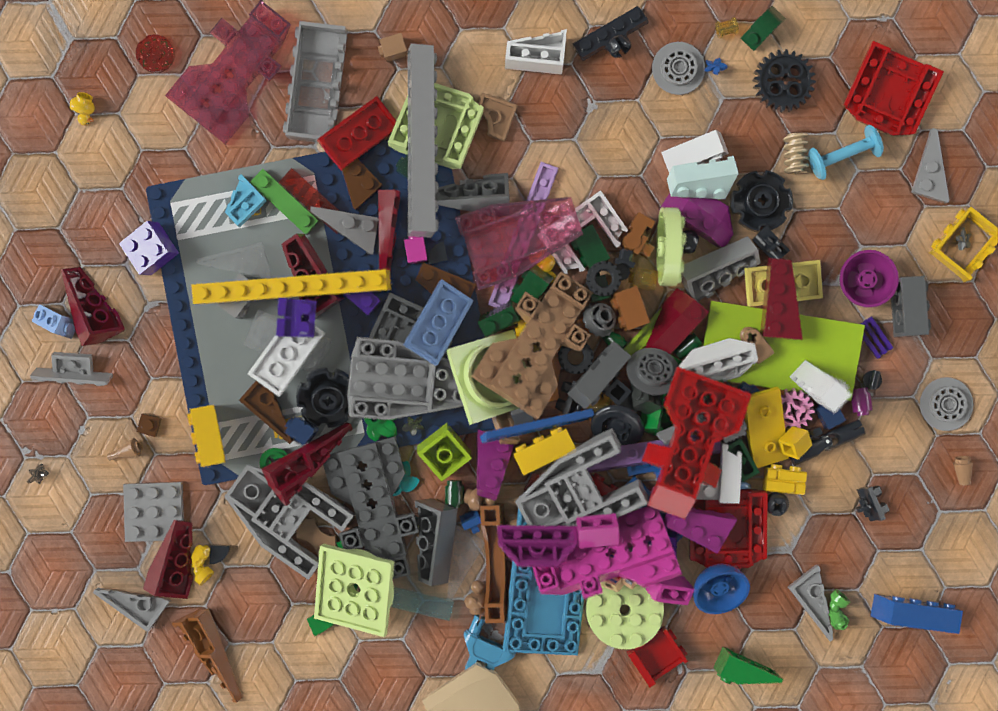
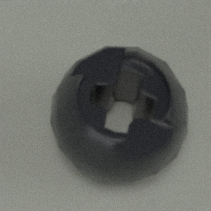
(691, 241)
(781, 500)

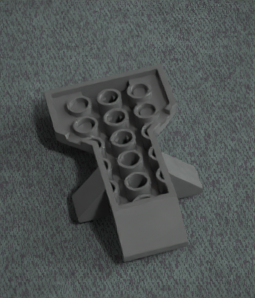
(380, 526)

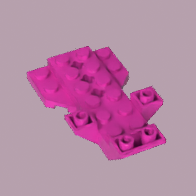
(590, 566)

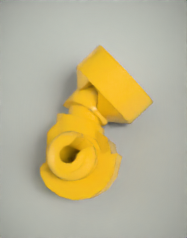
(199, 555)

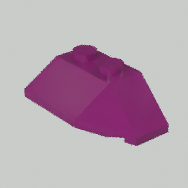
(704, 216)
(537, 544)

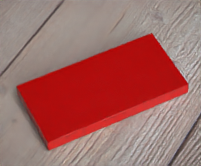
(358, 133)

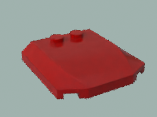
(891, 91)
(747, 538)

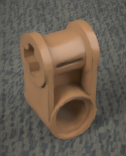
(762, 347)

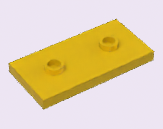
(765, 427)

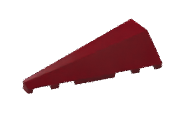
(388, 211)
(294, 469)

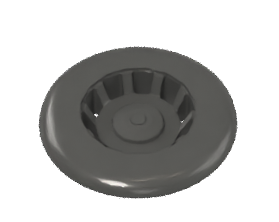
(655, 365)

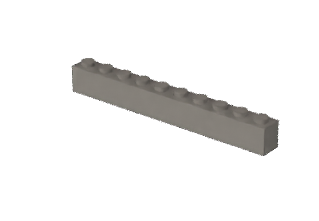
(422, 141)

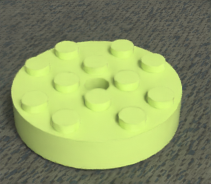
(670, 246)
(627, 629)

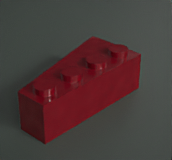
(304, 262)
(780, 302)

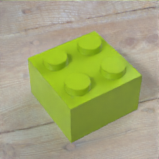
(444, 452)

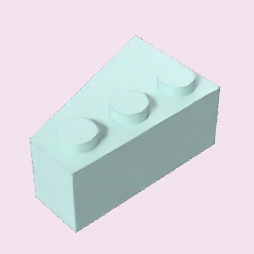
(703, 180)

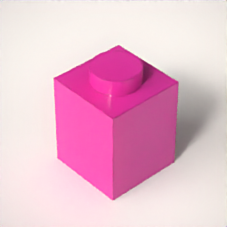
(415, 250)

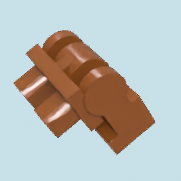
(635, 240)

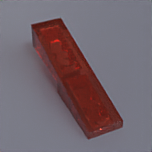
(306, 192)

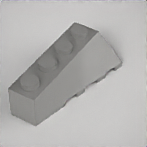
(719, 268)

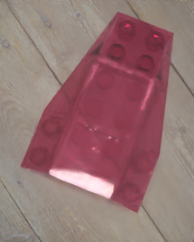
(516, 236)

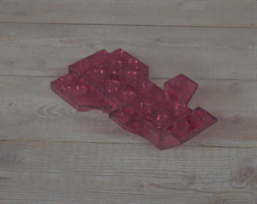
(247, 55)

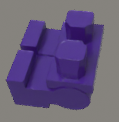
(293, 323)

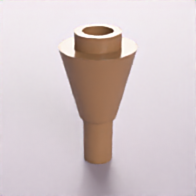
(130, 449)

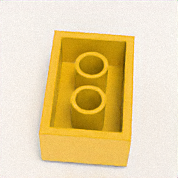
(206, 435)
(543, 450)

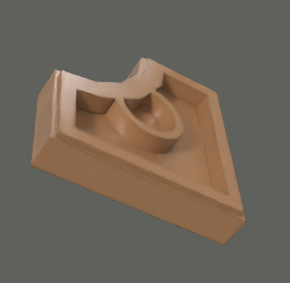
(498, 115)

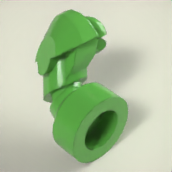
(837, 617)

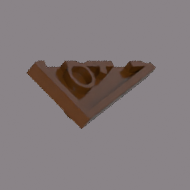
(266, 407)

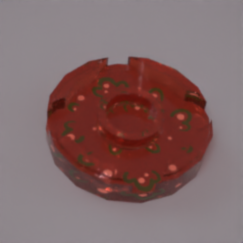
(155, 53)

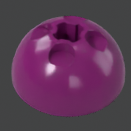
(876, 271)

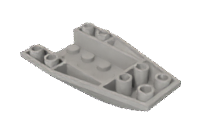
(396, 382)

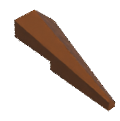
(204, 637)

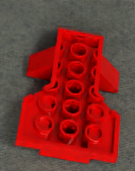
(685, 461)

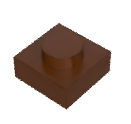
(149, 425)

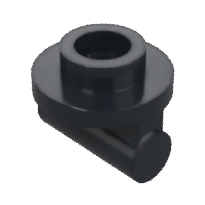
(872, 380)

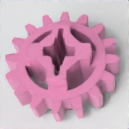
(804, 406)

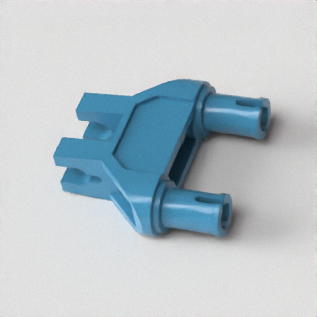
(483, 648)

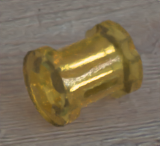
(726, 27)

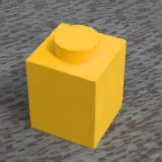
(795, 442)

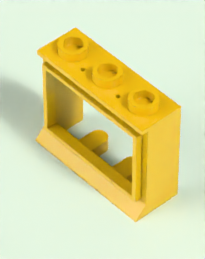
(950, 229)

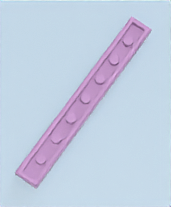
(539, 191)

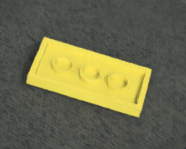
(806, 276)

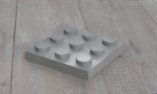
(151, 509)

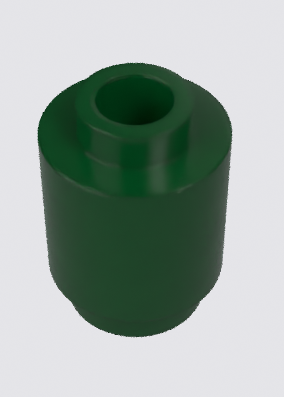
(454, 493)

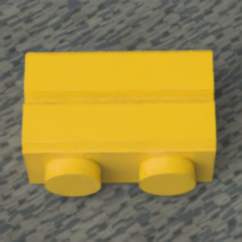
(784, 480)

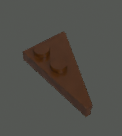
(360, 183)

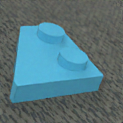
(244, 202)

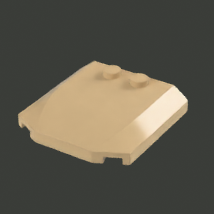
(472, 691)

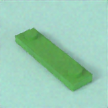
(284, 201)

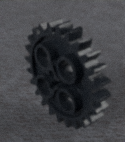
(783, 63)

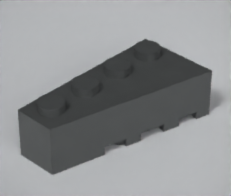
(435, 540)

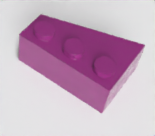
(491, 466)
(703, 527)

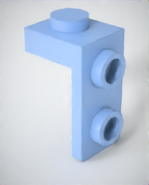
(54, 322)

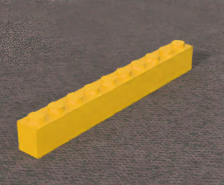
(291, 287)

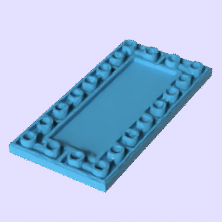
(540, 621)

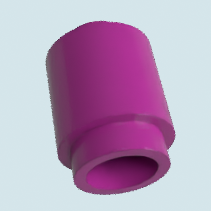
(861, 401)

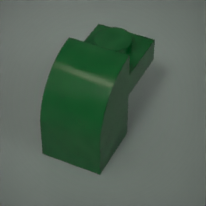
(763, 27)

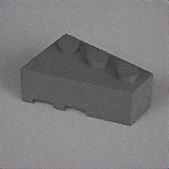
(598, 376)

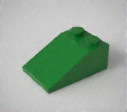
(742, 670)

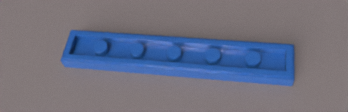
(535, 426)

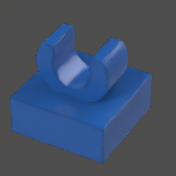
(471, 520)

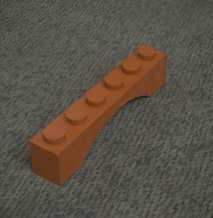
(496, 565)

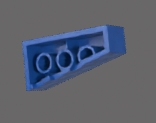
(917, 614)

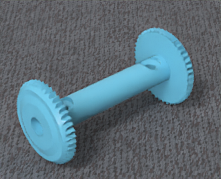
(872, 141)

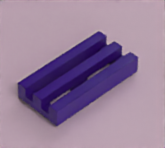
(881, 335)

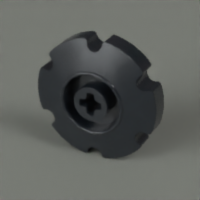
(768, 188)
(314, 393)

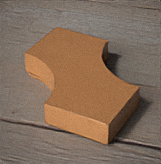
(314, 535)

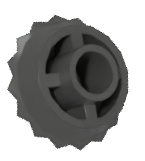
(599, 319)

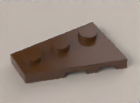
(430, 277)

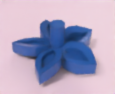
(715, 66)

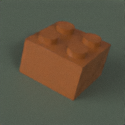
(629, 309)

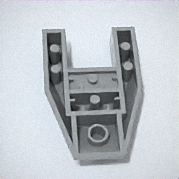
(569, 491)
(275, 523)

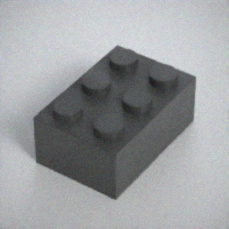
(910, 307)

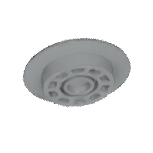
(678, 68)
(946, 404)

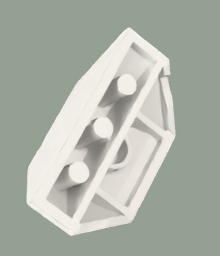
(721, 359)

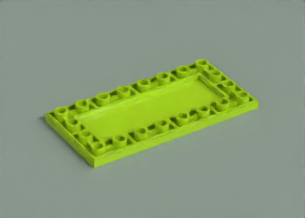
(826, 344)

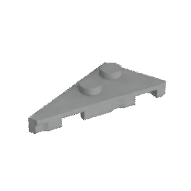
(356, 227)
(139, 608)

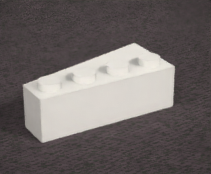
(820, 386)

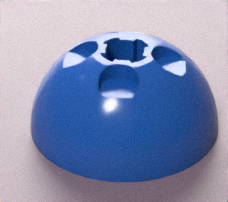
(720, 589)

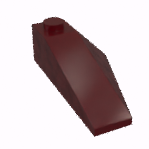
(90, 312)
(171, 567)

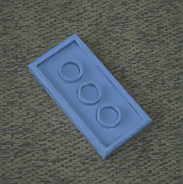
(438, 322)

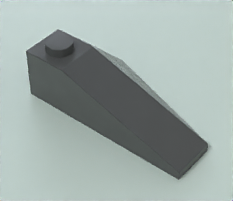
(475, 194)

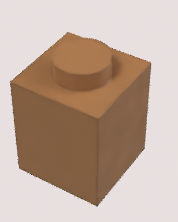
(392, 47)

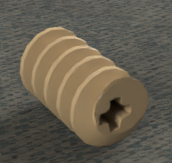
(795, 153)

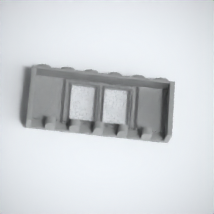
(315, 80)

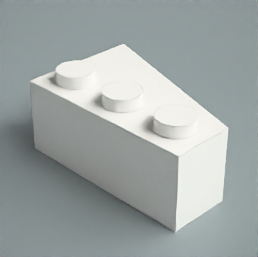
(537, 54)
(697, 150)

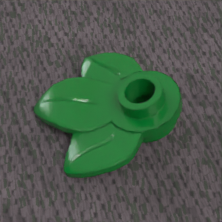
(380, 427)

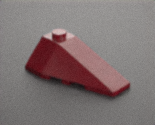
(676, 321)

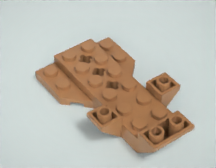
(547, 326)

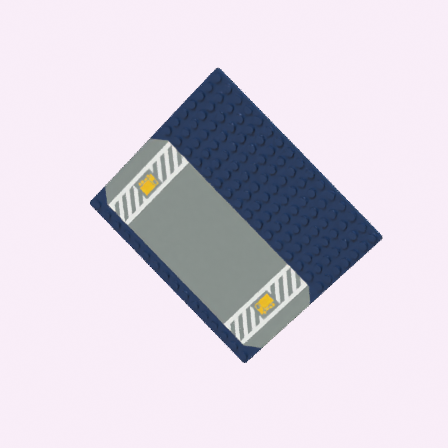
(211, 340)

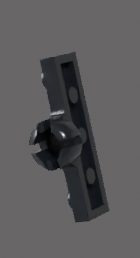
(612, 35)

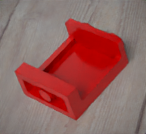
(657, 656)

